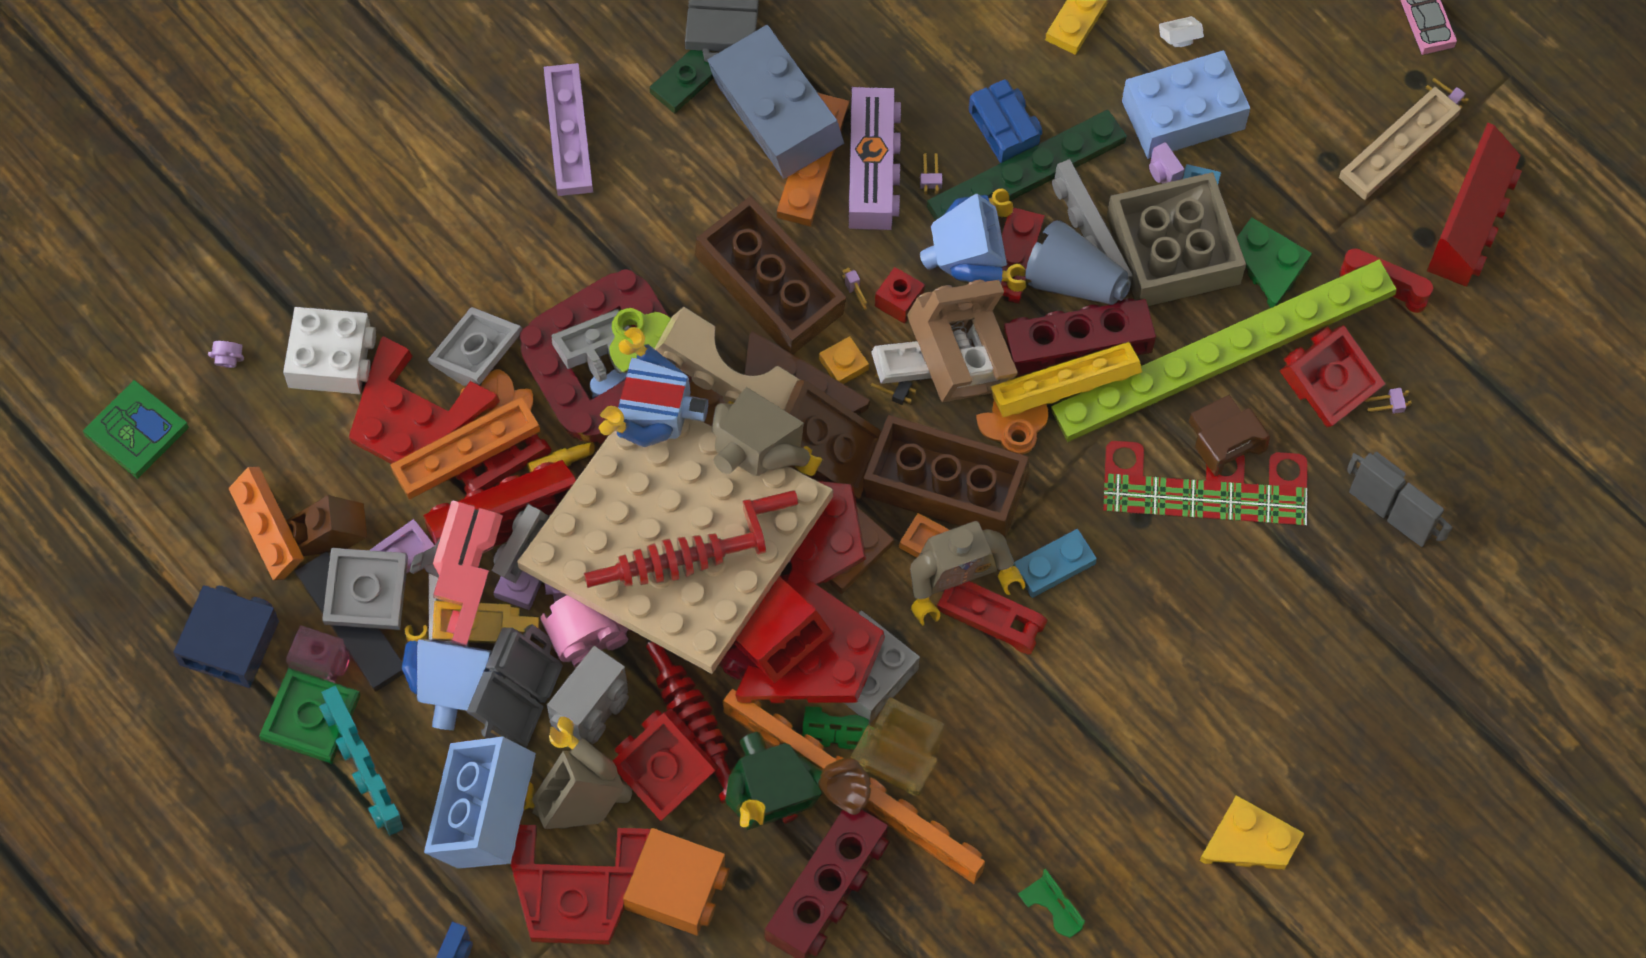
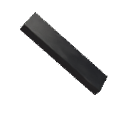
(365, 645)

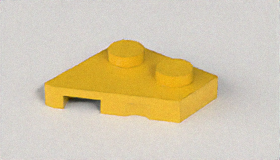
(1252, 838)

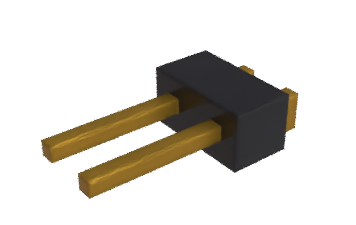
(900, 393)

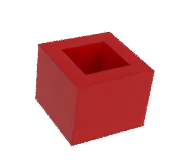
(898, 303)

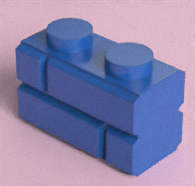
(1004, 121)

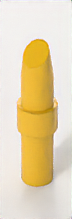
(567, 455)

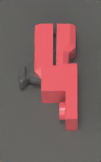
(456, 563)

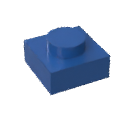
(456, 943)

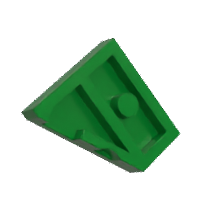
(1271, 259)

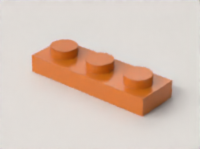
(266, 523)

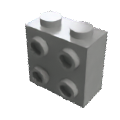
(888, 675)
(590, 695)

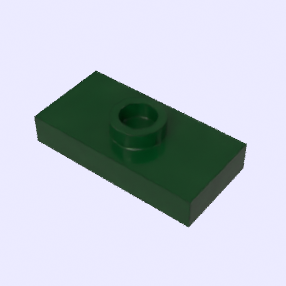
(682, 81)

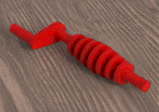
(700, 552)
(694, 713)

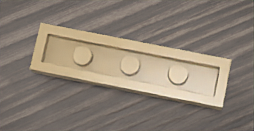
(1399, 143)

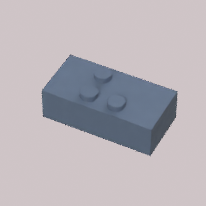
(775, 101)

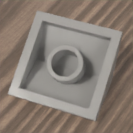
(474, 346)

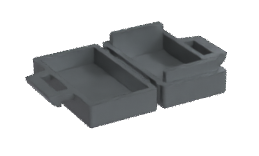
(719, 24)
(1380, 488)
(517, 681)

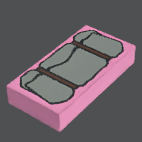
(1429, 25)

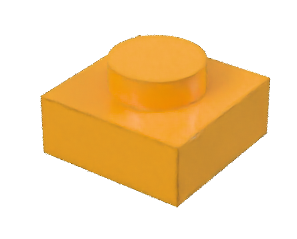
(844, 361)

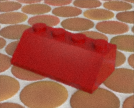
(1475, 209)
(540, 488)

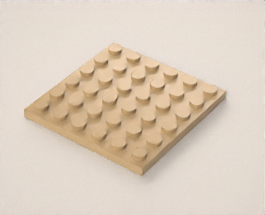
(668, 492)

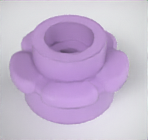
(226, 353)

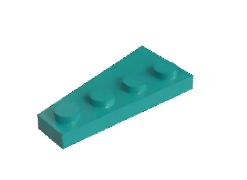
(353, 747)

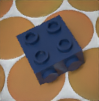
(226, 635)

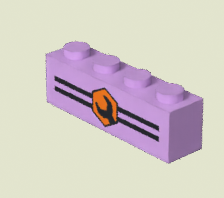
(872, 158)

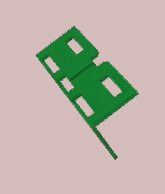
(816, 716)
(1041, 894)

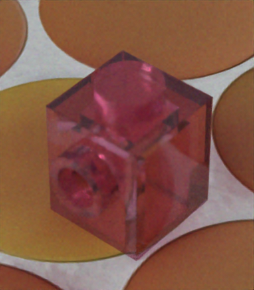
(318, 654)

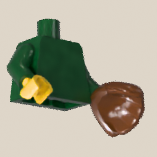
(783, 783)

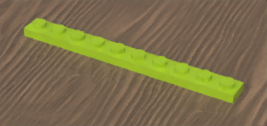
(1225, 350)

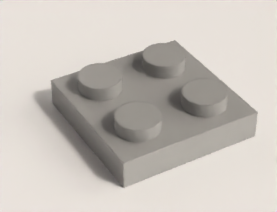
(365, 588)

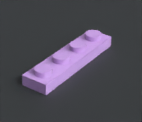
(568, 129)

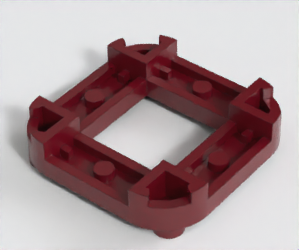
(560, 385)

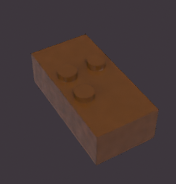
(770, 276)
(946, 476)

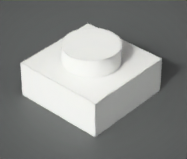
(1181, 31)

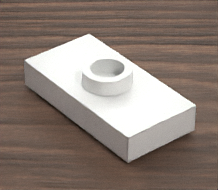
(900, 362)

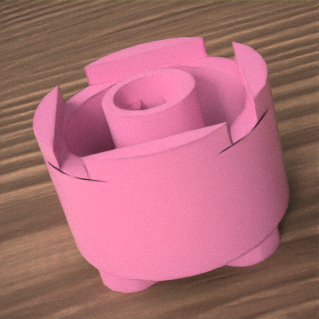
(578, 628)

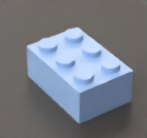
(1186, 103)
(480, 803)

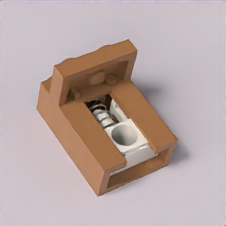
(959, 331)

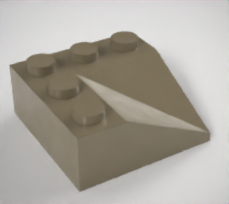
(1176, 239)

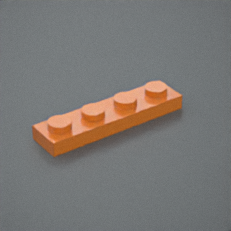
(806, 185)
(465, 448)

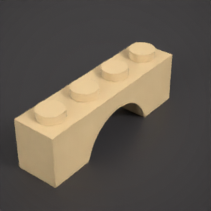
(692, 348)

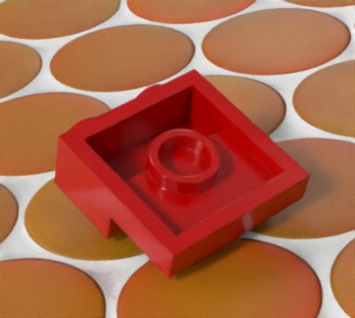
(1331, 374)
(663, 763)

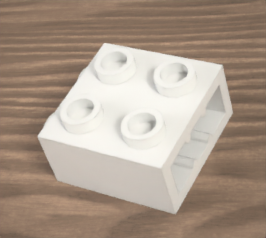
(328, 350)

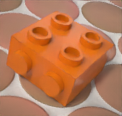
(676, 882)

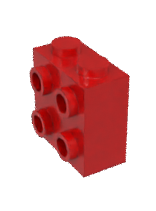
(781, 631)

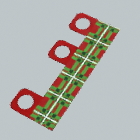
(1215, 498)

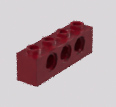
(1128, 315)
(805, 939)

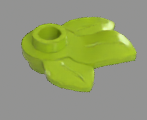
(650, 324)

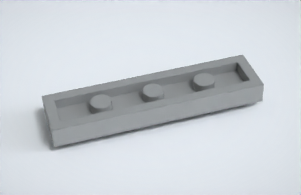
(1084, 213)

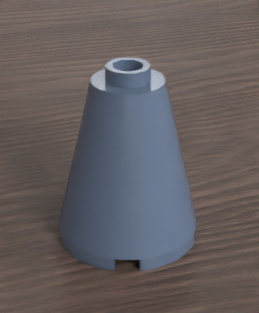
(1075, 267)

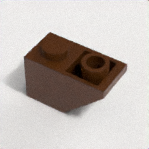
(328, 525)

